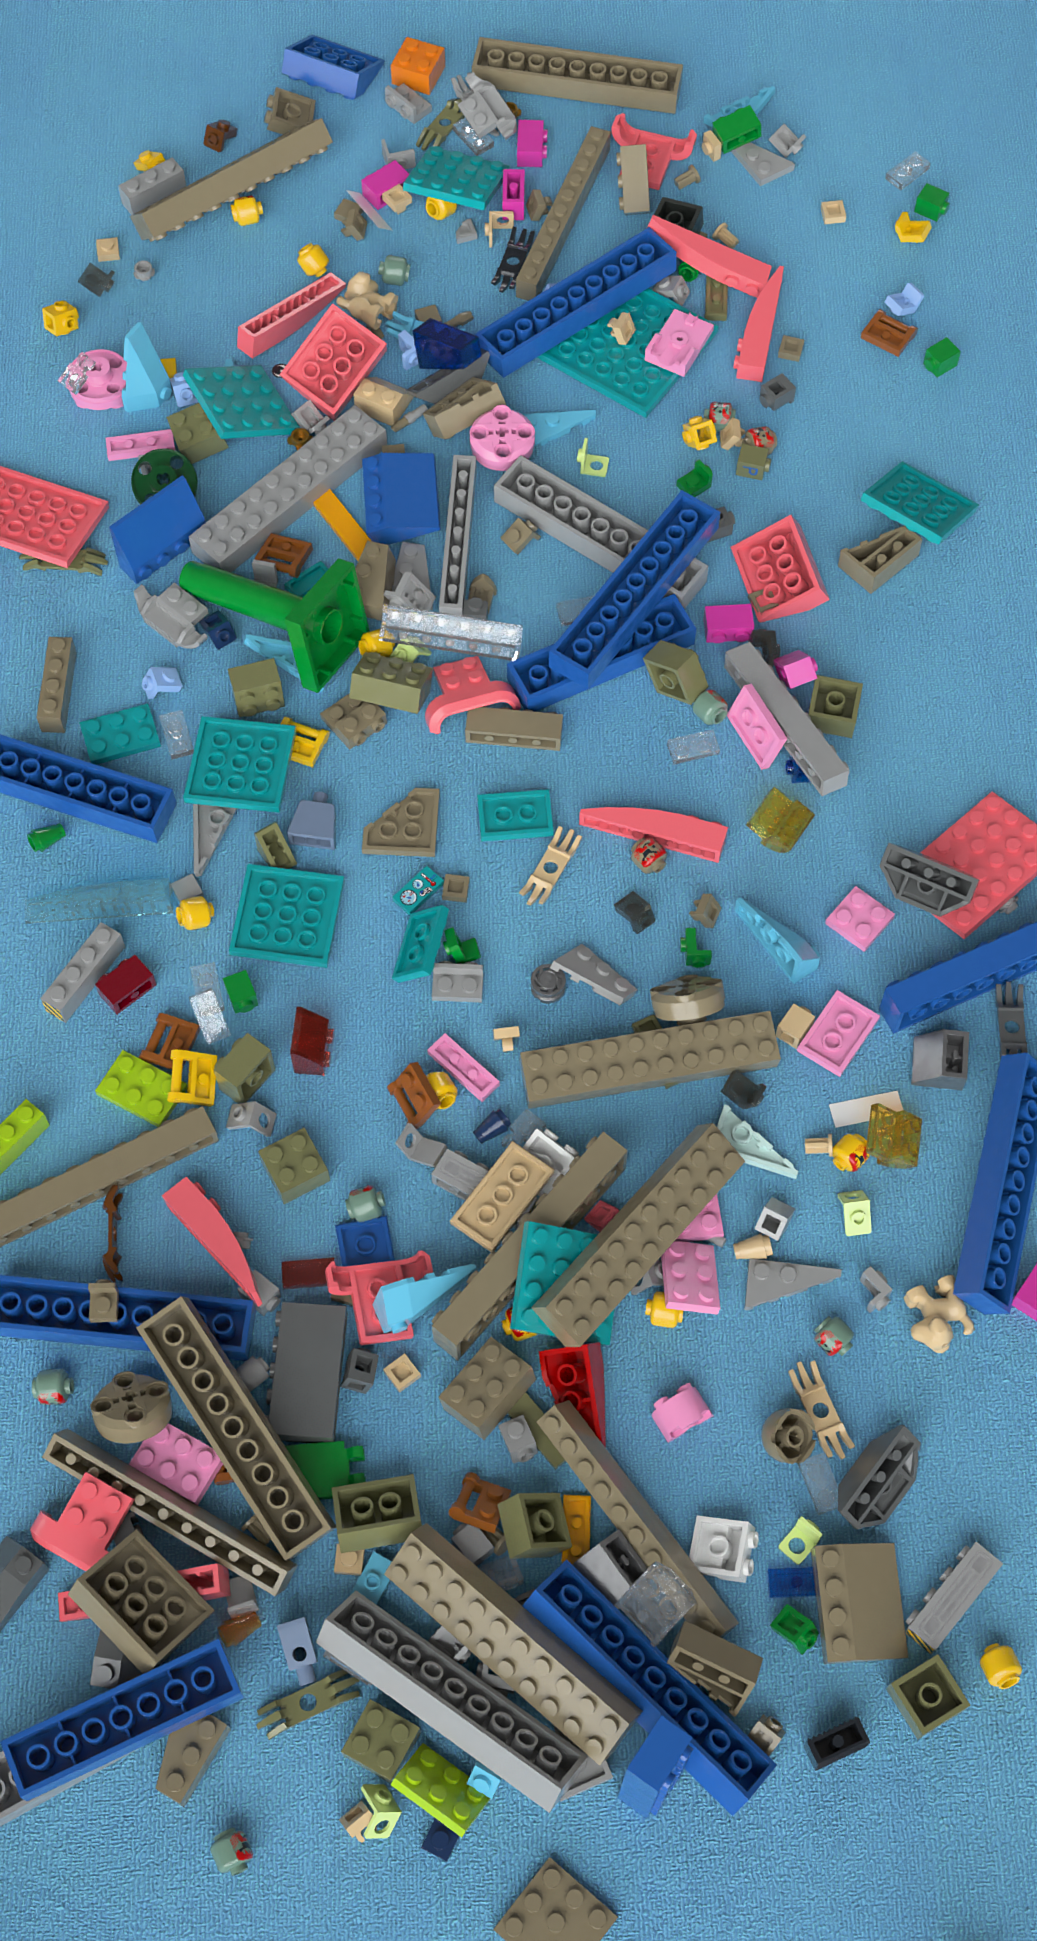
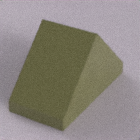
(274, 847)

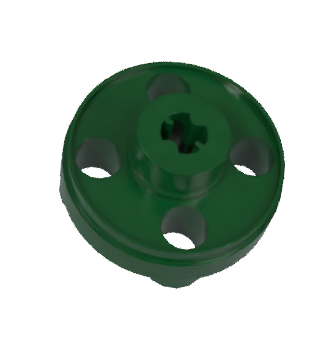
(160, 461)

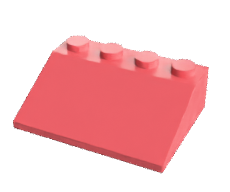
(333, 361)
(780, 563)

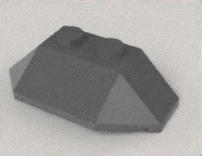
(447, 380)
(926, 881)
(879, 1478)

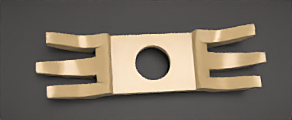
(556, 855)
(816, 1394)

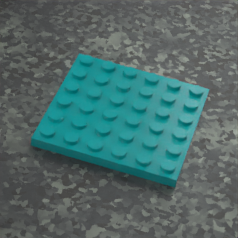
(619, 369)

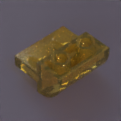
(779, 821)
(893, 1137)

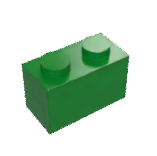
(737, 128)

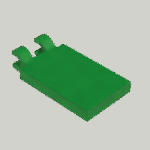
(327, 1465)

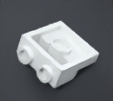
(544, 1147)
(723, 1548)

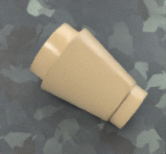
(754, 1247)

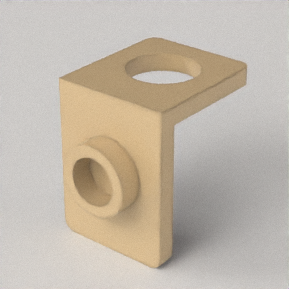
(494, 224)

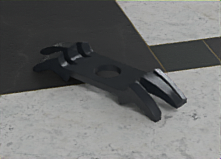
(517, 251)

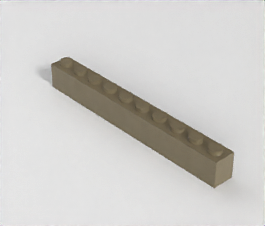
(563, 214)
(93, 1179)
(631, 1512)
(174, 1513)

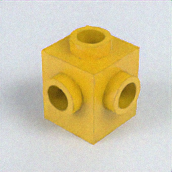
(60, 318)
(705, 436)

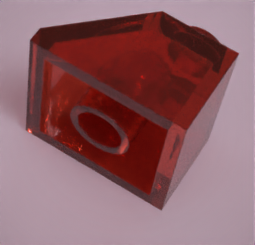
(311, 1043)

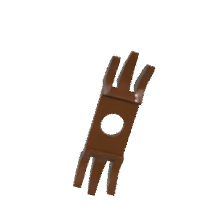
(112, 1257)

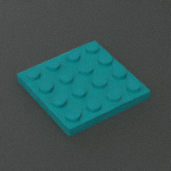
(456, 178)
(240, 401)
(919, 502)
(240, 764)
(287, 915)
(543, 1259)

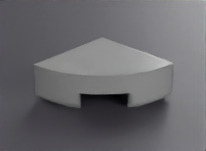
(466, 232)

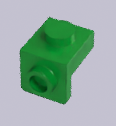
(461, 951)
(694, 957)

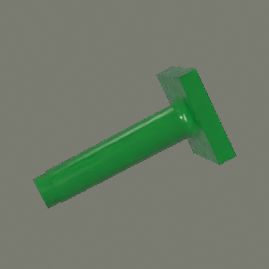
(320, 625)

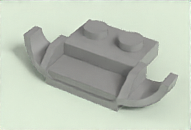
(487, 109)
(172, 615)

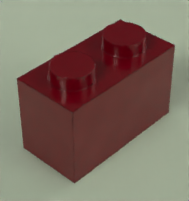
(125, 984)

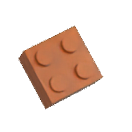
(418, 65)

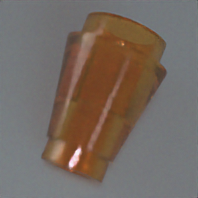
(238, 1628)

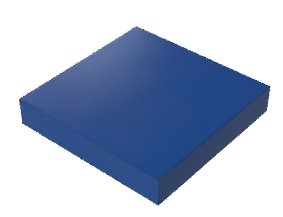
(365, 1242)

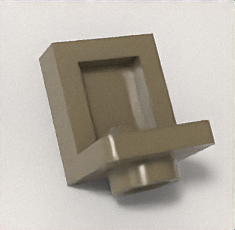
(520, 534)

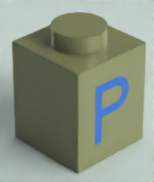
(753, 462)

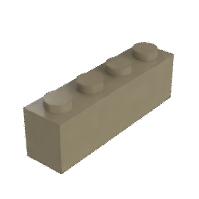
(56, 684)
(514, 728)

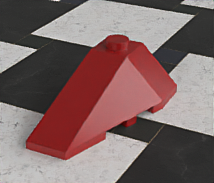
(578, 1377)

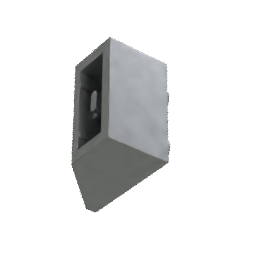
(940, 1059)
(611, 1566)

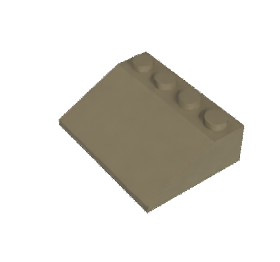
(140, 1602)
(858, 1602)

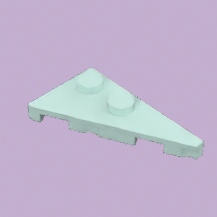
(752, 1145)

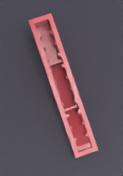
(714, 258)
(287, 316)
(758, 332)
(669, 829)
(212, 1232)
(208, 1581)

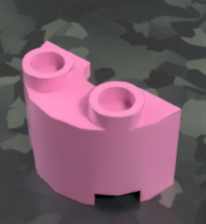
(680, 1412)

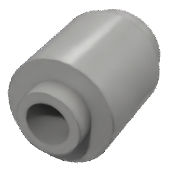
(253, 1372)

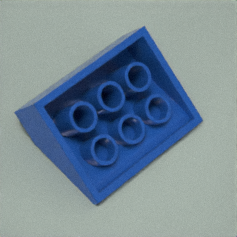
(331, 66)
(400, 496)
(156, 530)

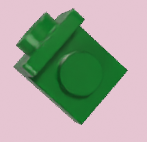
(696, 480)
(795, 1628)

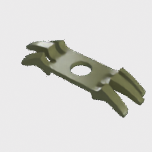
(438, 131)
(79, 564)
(295, 1714)

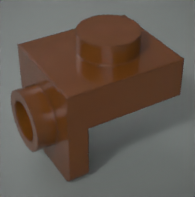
(217, 133)

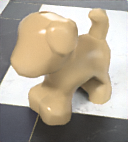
(365, 302)
(934, 1329)

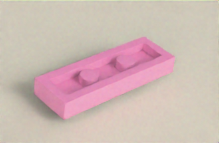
(138, 444)
(463, 1067)

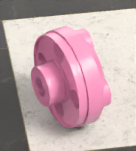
(104, 383)
(501, 438)

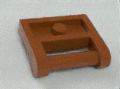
(888, 333)
(287, 550)
(181, 1037)
(419, 1092)
(486, 1511)

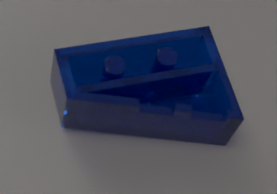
(444, 346)

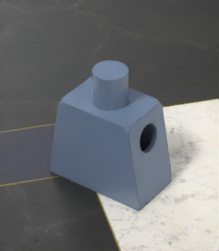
(314, 823)
(296, 1635)

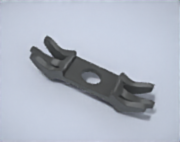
(1013, 1013)

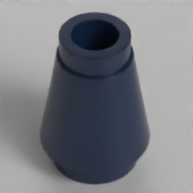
(492, 1126)

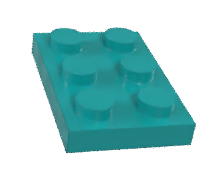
(120, 734)
(515, 815)
(420, 944)

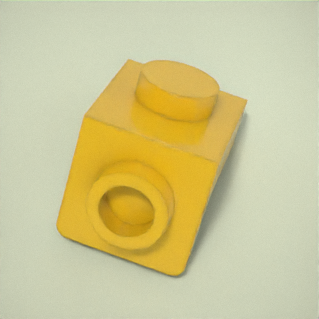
(148, 160)
(911, 230)

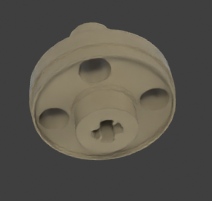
(688, 999)
(131, 1408)

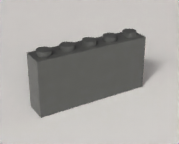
(307, 1372)

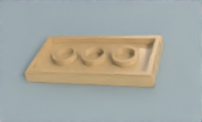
(502, 1196)

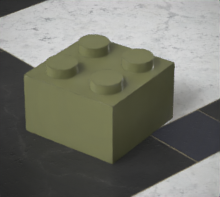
(195, 434)
(675, 672)
(256, 687)
(835, 705)
(244, 1068)
(294, 1165)
(534, 1525)
(928, 1696)
(381, 1741)

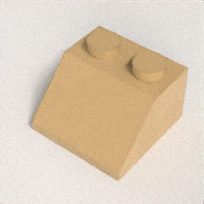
(381, 400)

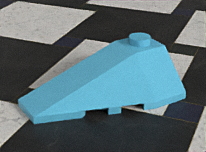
(145, 375)
(784, 946)
(407, 1300)

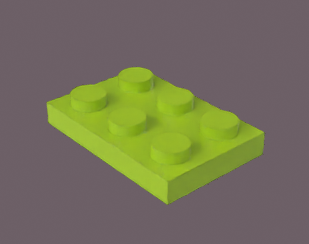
(138, 1088)
(440, 1789)

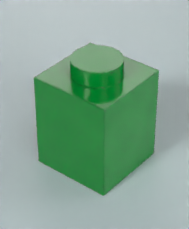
(932, 202)
(941, 357)
(240, 992)

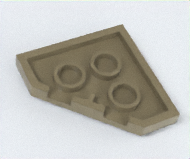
(406, 827)
(555, 1910)

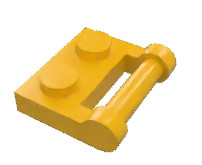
(306, 750)
(200, 1078)

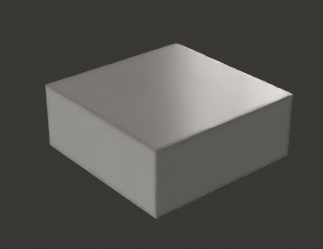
(186, 888)

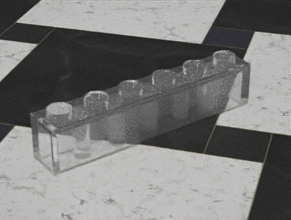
(450, 632)

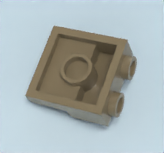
(288, 111)
(354, 720)

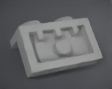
(407, 103)
(411, 594)
(457, 982)

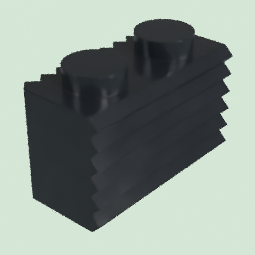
(836, 1743)

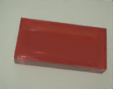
(305, 1273)

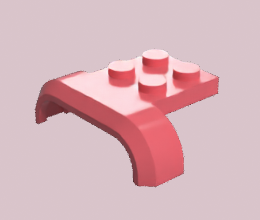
(660, 148)
(465, 688)
(363, 1285)
(85, 1524)

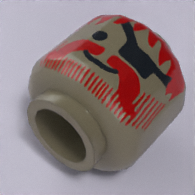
(761, 437)
(648, 855)

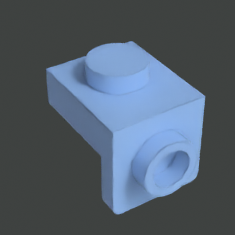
(905, 302)
(407, 346)
(182, 391)
(161, 680)

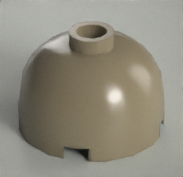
(788, 1435)

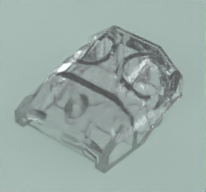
(657, 1602)

